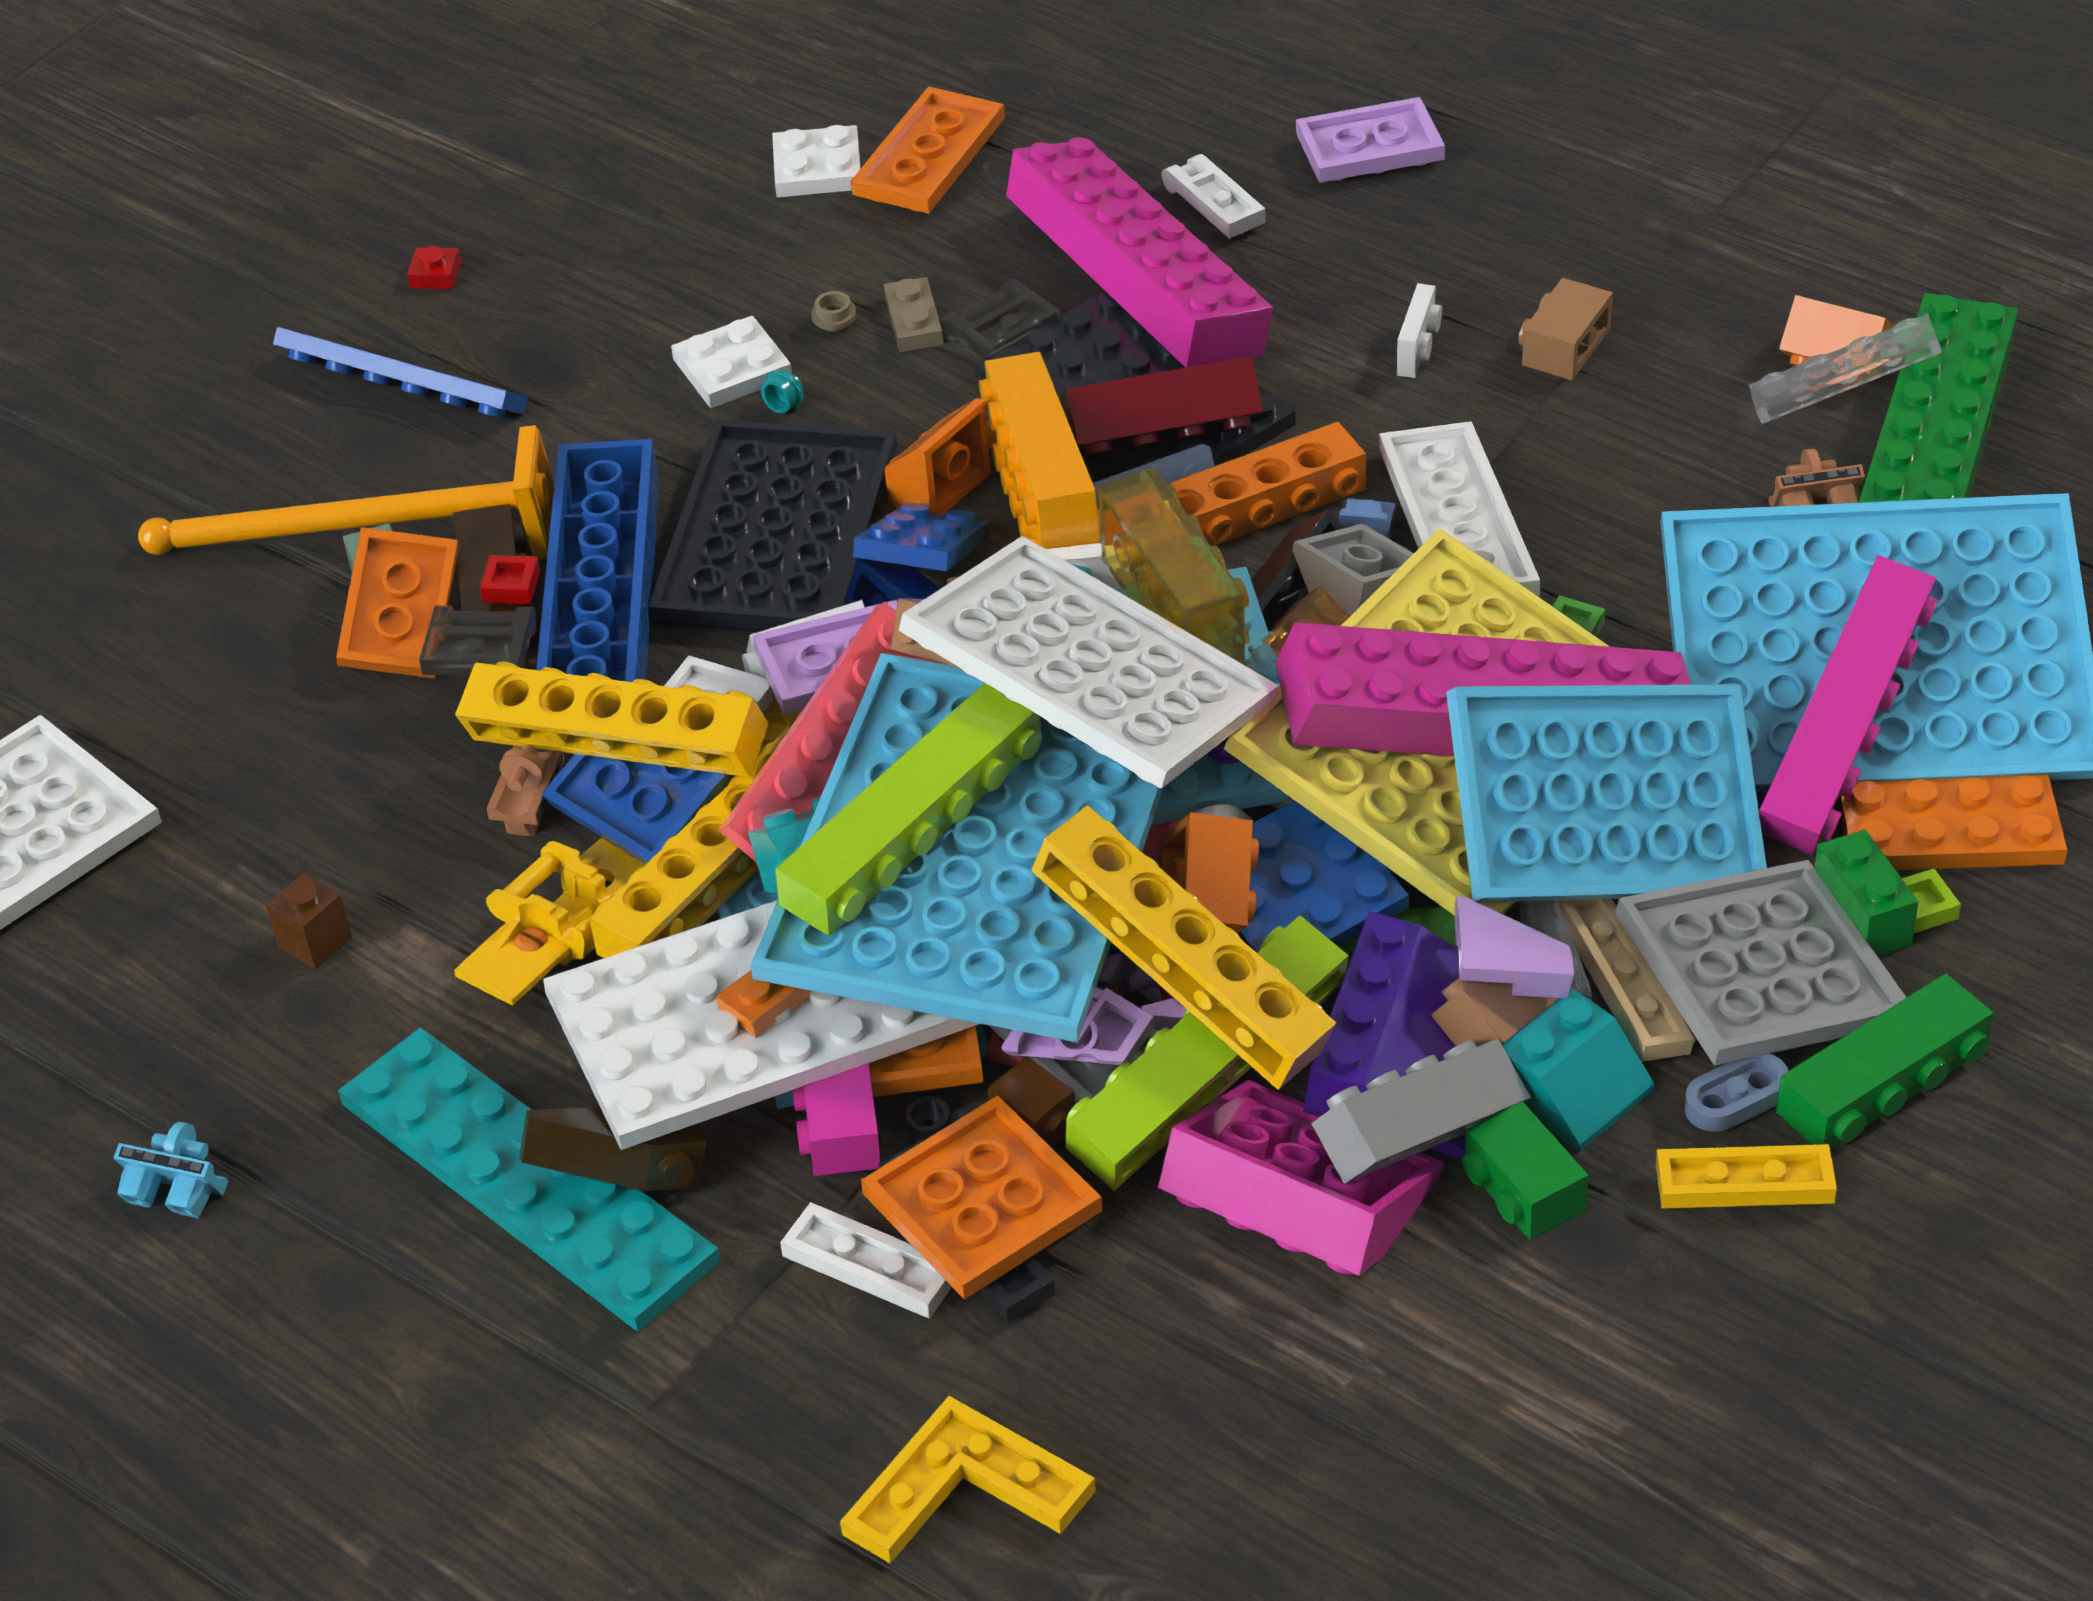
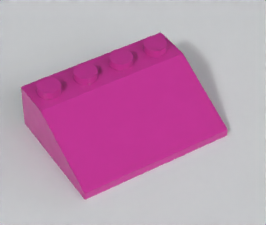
(1269, 1173)

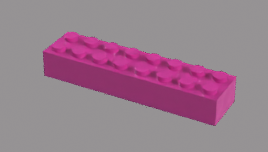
(1139, 253)
(1392, 685)

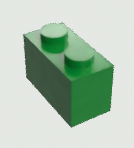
(1869, 890)
(1525, 1170)

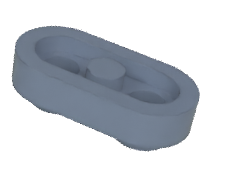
(1728, 1092)

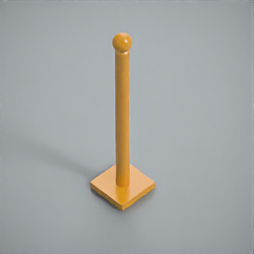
(529, 492)

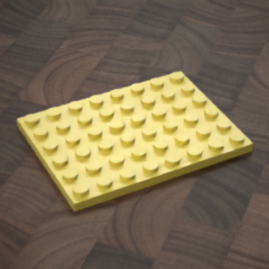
(1404, 803)

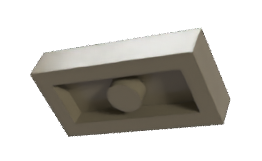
(913, 314)

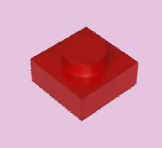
(434, 268)
(510, 579)

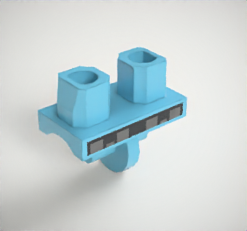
(190, 1178)

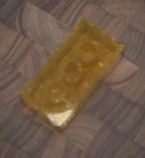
(1168, 563)

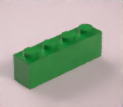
(1884, 1063)

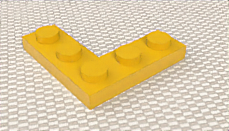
(972, 1447)

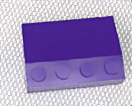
(1386, 1012)

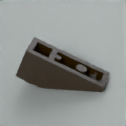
(585, 1146)

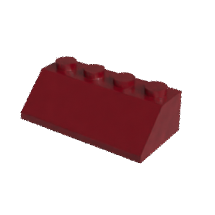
(1163, 403)

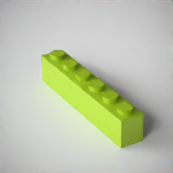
(906, 809)
(1186, 1067)

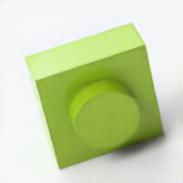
(1936, 901)

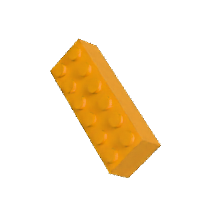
(1038, 454)

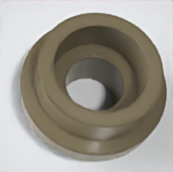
(833, 311)

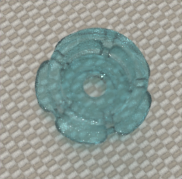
(1263, 661)

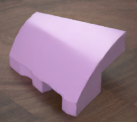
(1510, 952)
(1109, 1034)

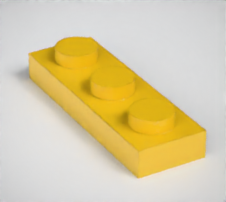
(1745, 1176)

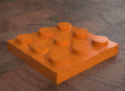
(981, 1196)

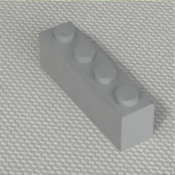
(1417, 1110)

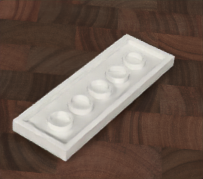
(1451, 486)

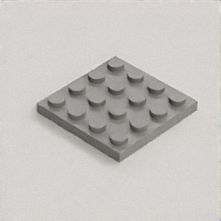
(1759, 960)

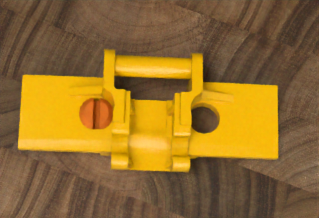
(541, 931)

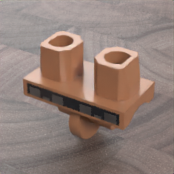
(1817, 483)
(520, 788)

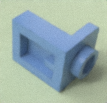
(1372, 513)

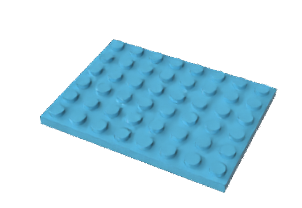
(1994, 674)
(969, 920)

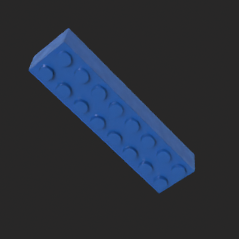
(600, 560)

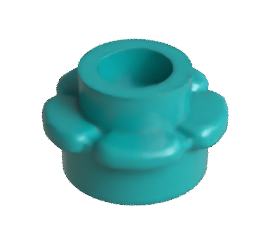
(782, 391)

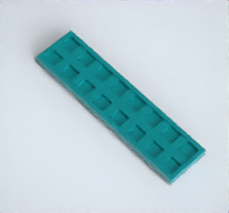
(470, 1137)

